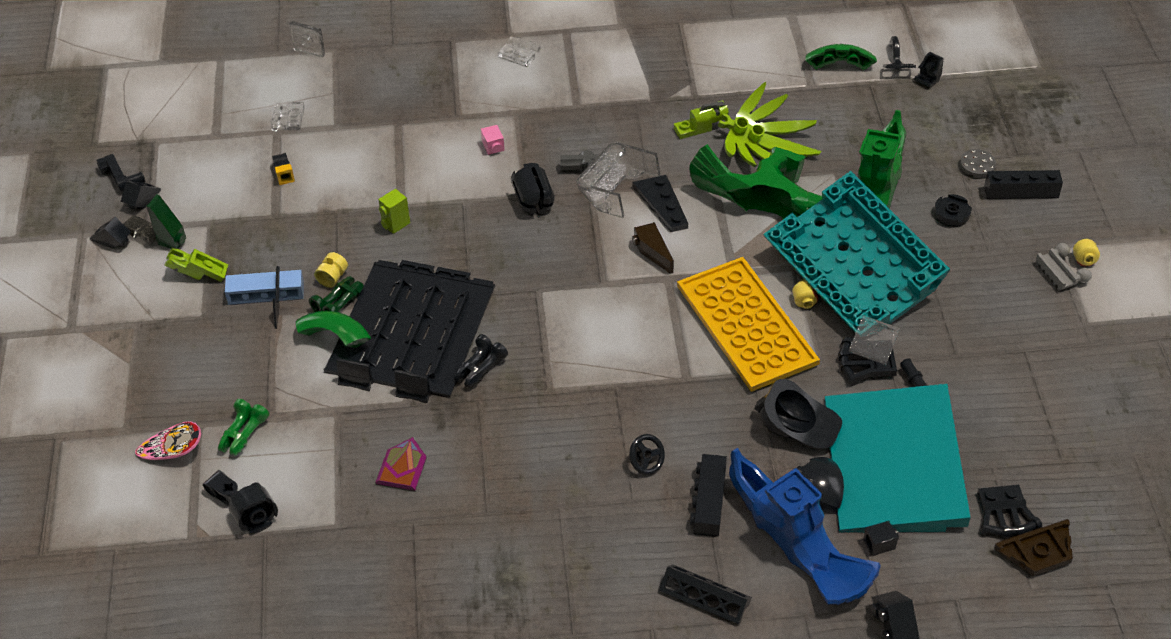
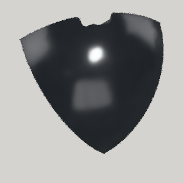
(826, 477)

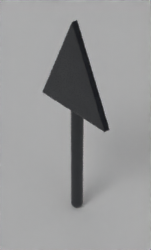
(276, 305)

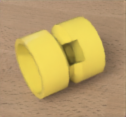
(331, 269)

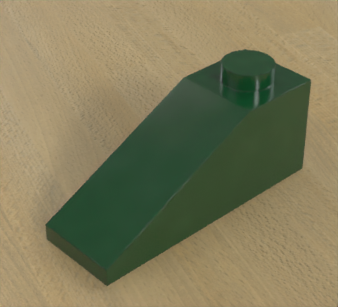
(165, 224)

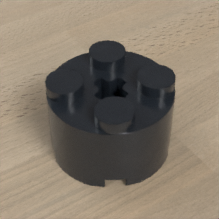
(252, 508)

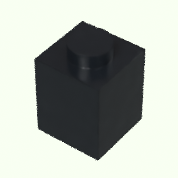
(881, 538)

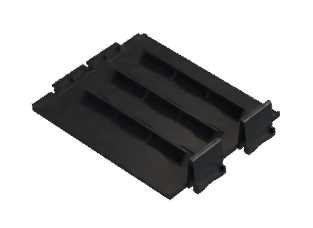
(444, 357)

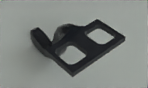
(897, 64)

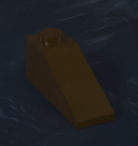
(652, 246)

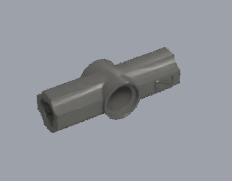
(577, 162)

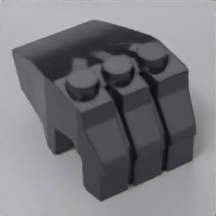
(930, 70)

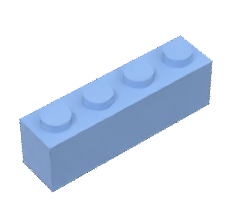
(262, 287)

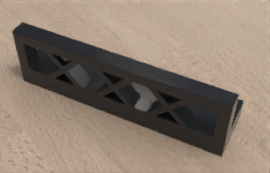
(707, 585)

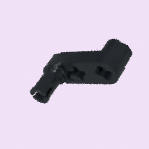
(109, 163)

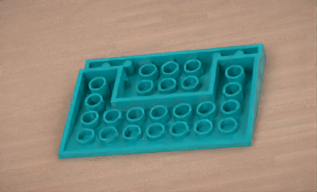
(899, 460)

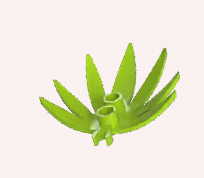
(747, 132)

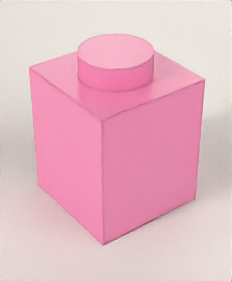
(492, 139)

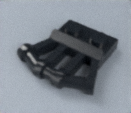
(873, 368)
(1006, 500)

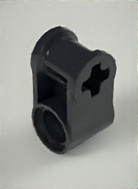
(220, 486)

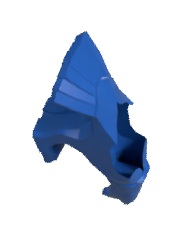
(795, 521)

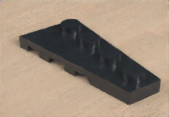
(663, 201)

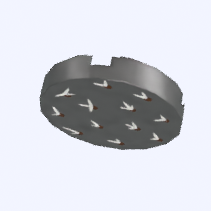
(977, 163)

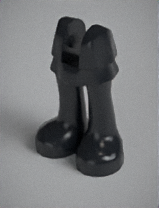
(484, 347)

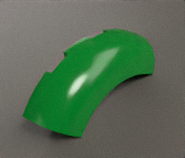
(840, 52)
(348, 329)

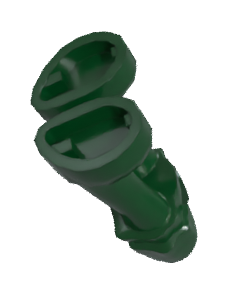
(346, 288)

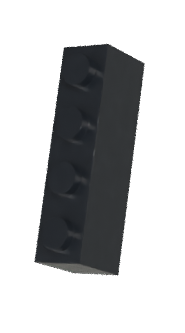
(1023, 184)
(710, 495)

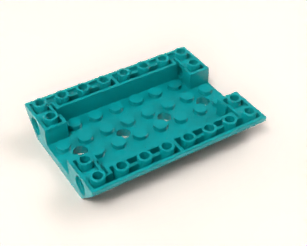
(876, 243)

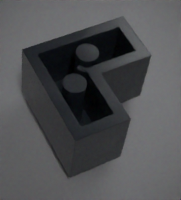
(897, 615)

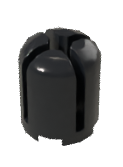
(533, 189)

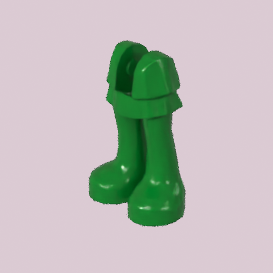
(244, 411)

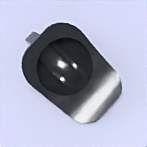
(798, 416)

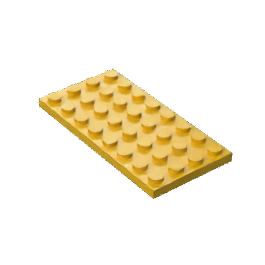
(748, 323)

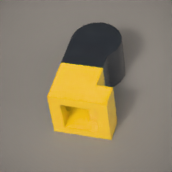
(283, 166)

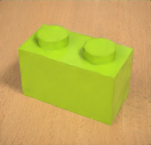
(394, 211)

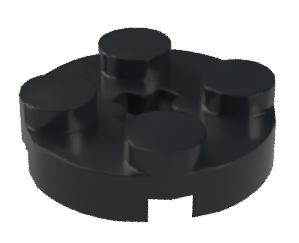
(944, 212)

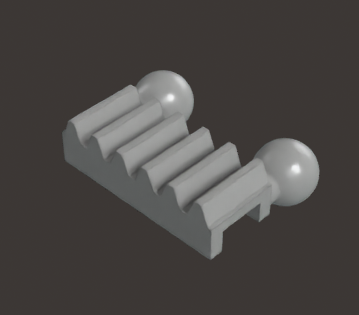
(1059, 270)

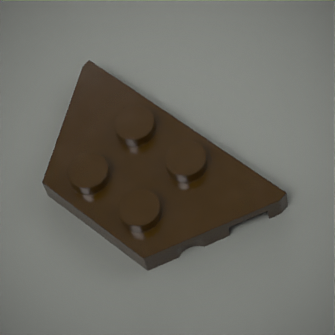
(1039, 549)

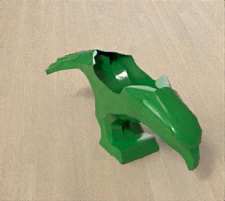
(882, 159)
(768, 189)

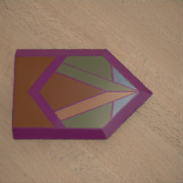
(402, 466)

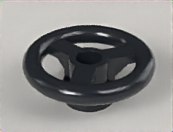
(642, 454)

